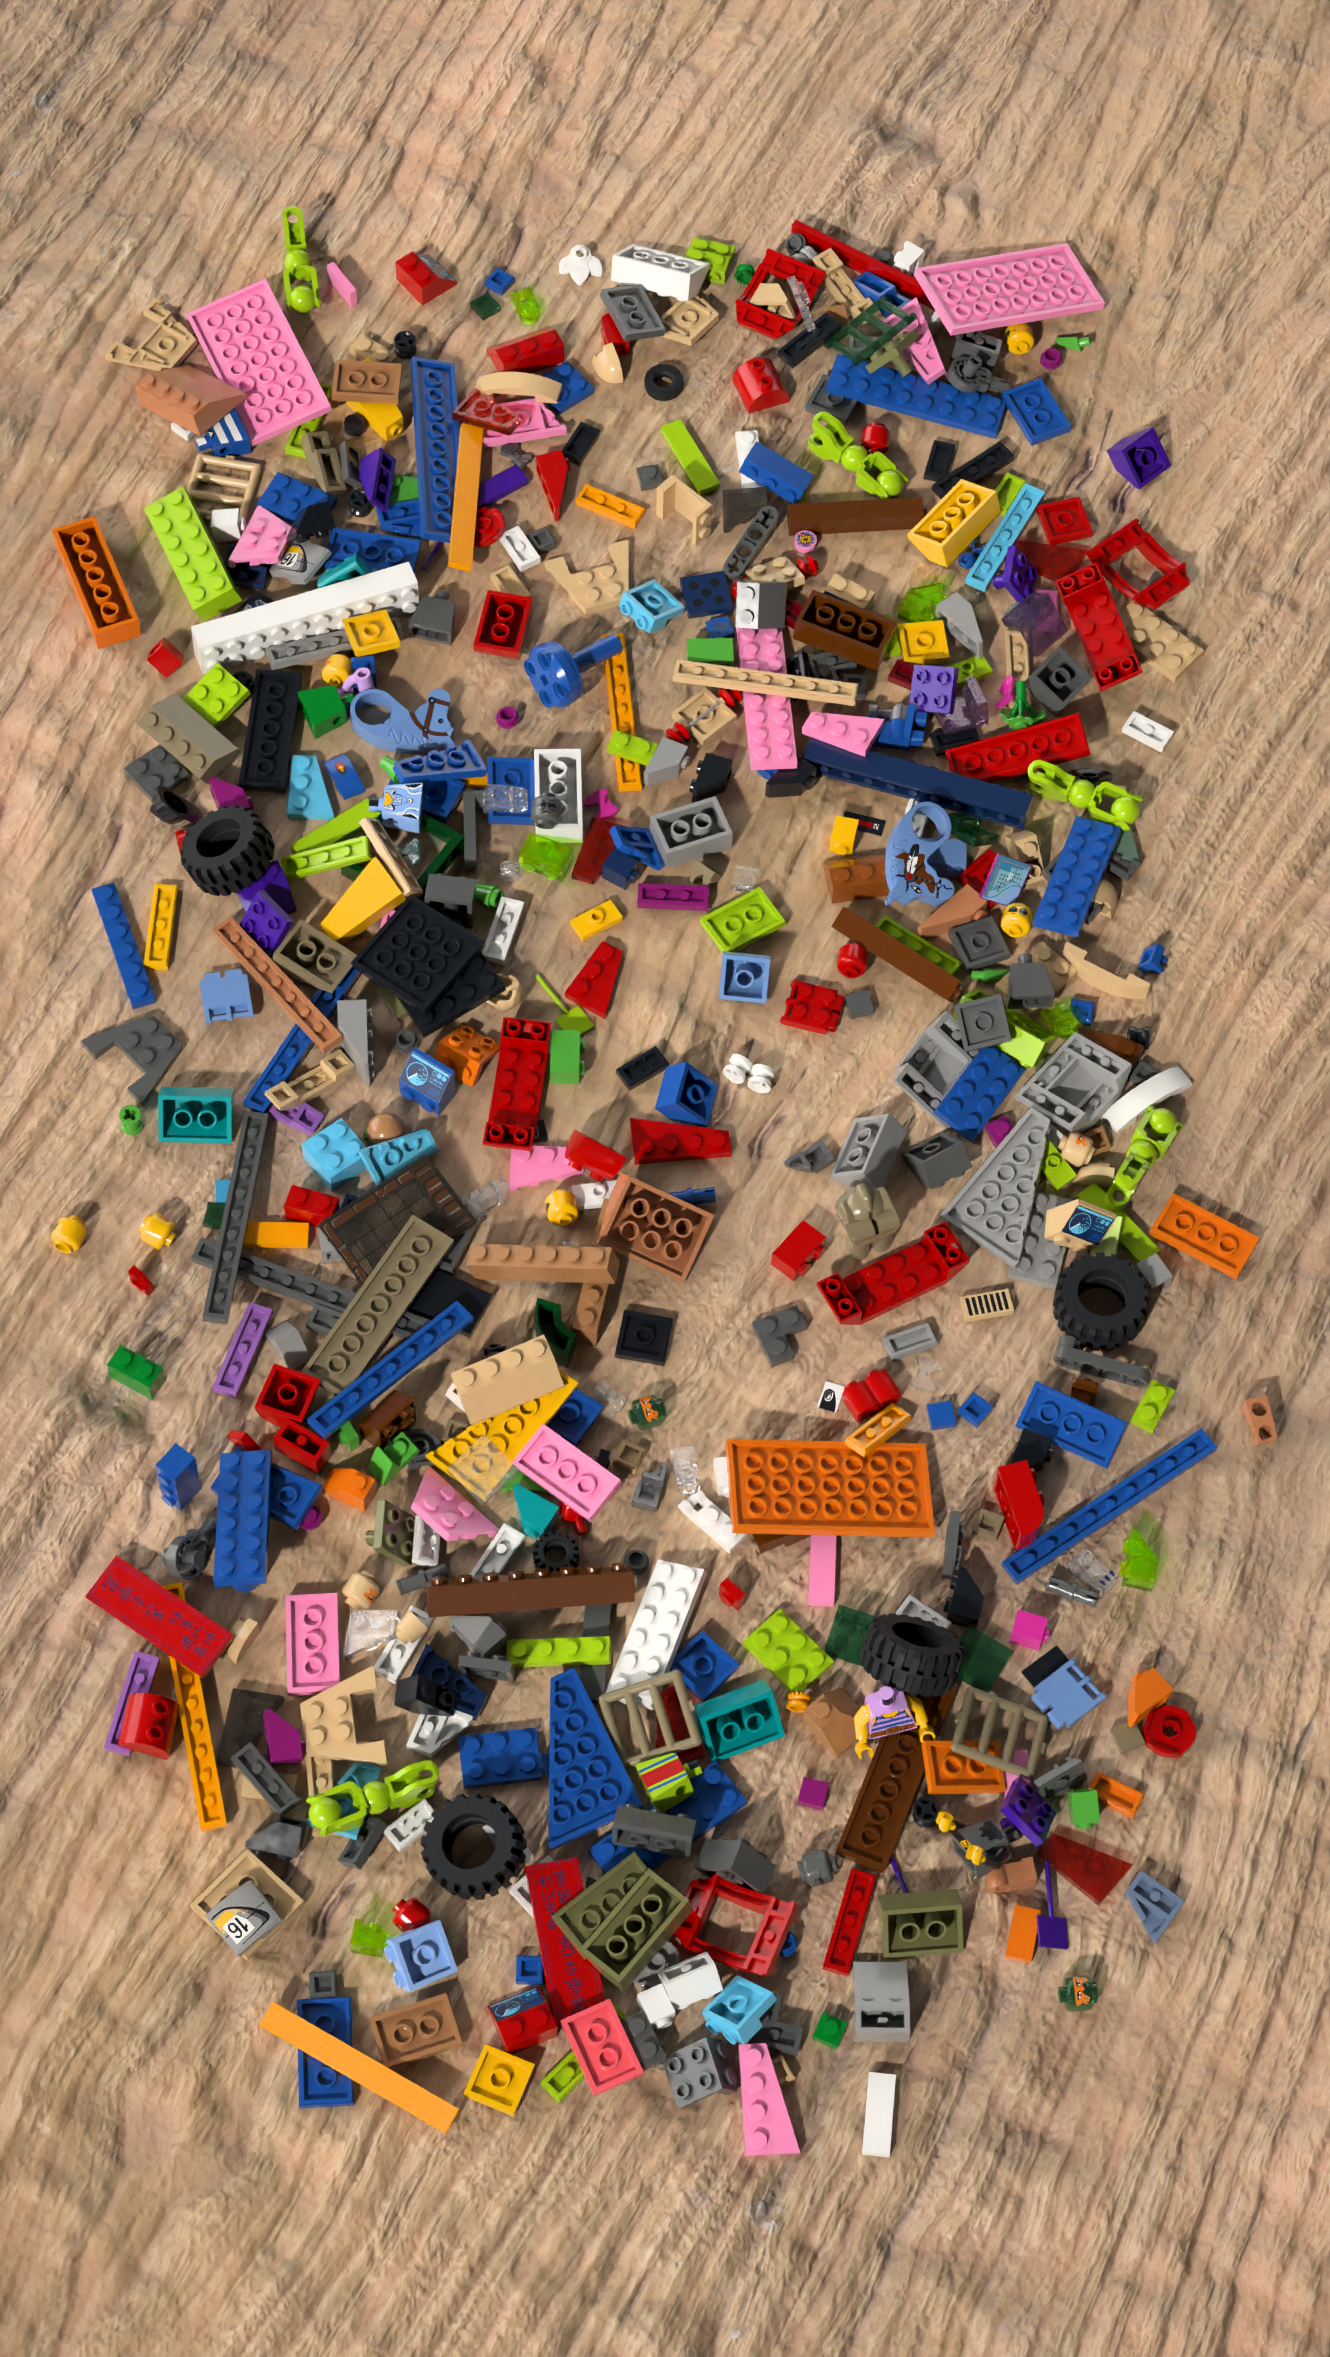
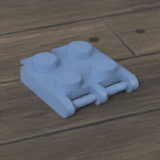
(226, 996)
(1067, 1695)

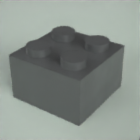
(1057, 680)
(453, 897)

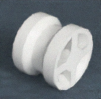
(737, 1068)
(761, 1078)

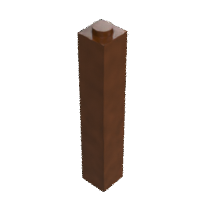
(855, 515)
(899, 955)

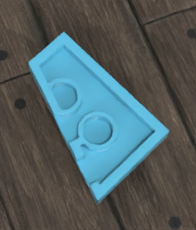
(307, 791)
(395, 1154)
(359, 1774)

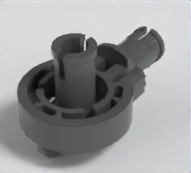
(974, 376)
(193, 1557)

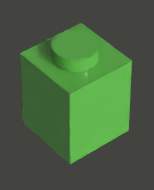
(1083, 1807)

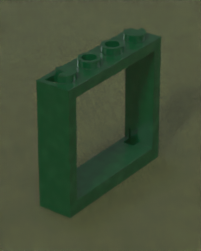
(441, 862)

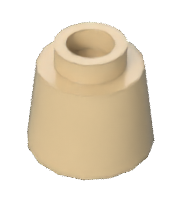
(410, 1628)

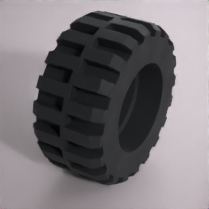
(240, 866)
(1109, 1274)
(912, 1655)
(446, 1827)

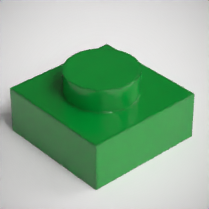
(829, 2031)

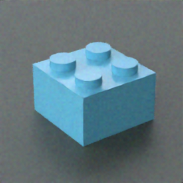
(334, 1154)

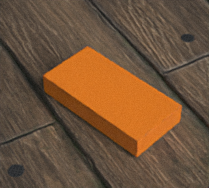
(1116, 1795)
(1022, 1934)

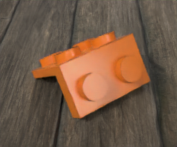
(466, 1053)

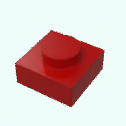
(731, 1594)

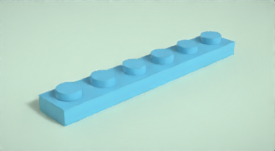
(1004, 536)

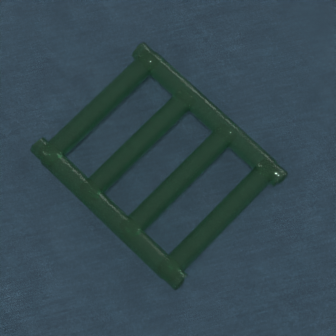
(873, 345)

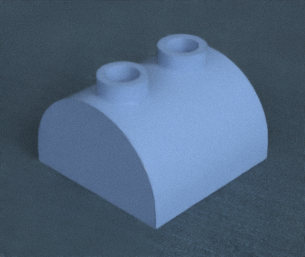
(744, 977)

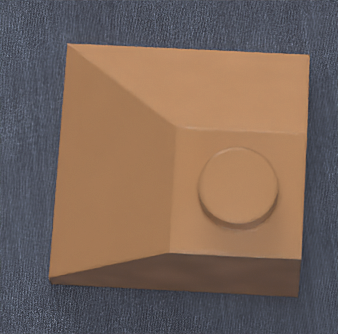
(833, 1720)

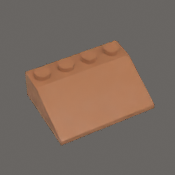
(188, 397)
(653, 1227)

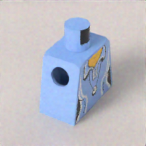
(400, 806)

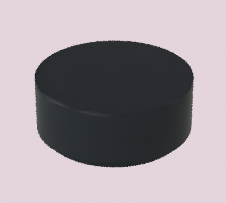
(355, 425)

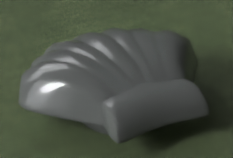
(426, 1443)

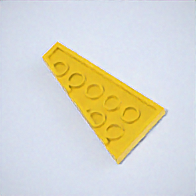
(508, 1430)

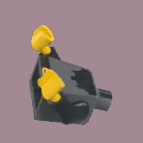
(979, 1845)

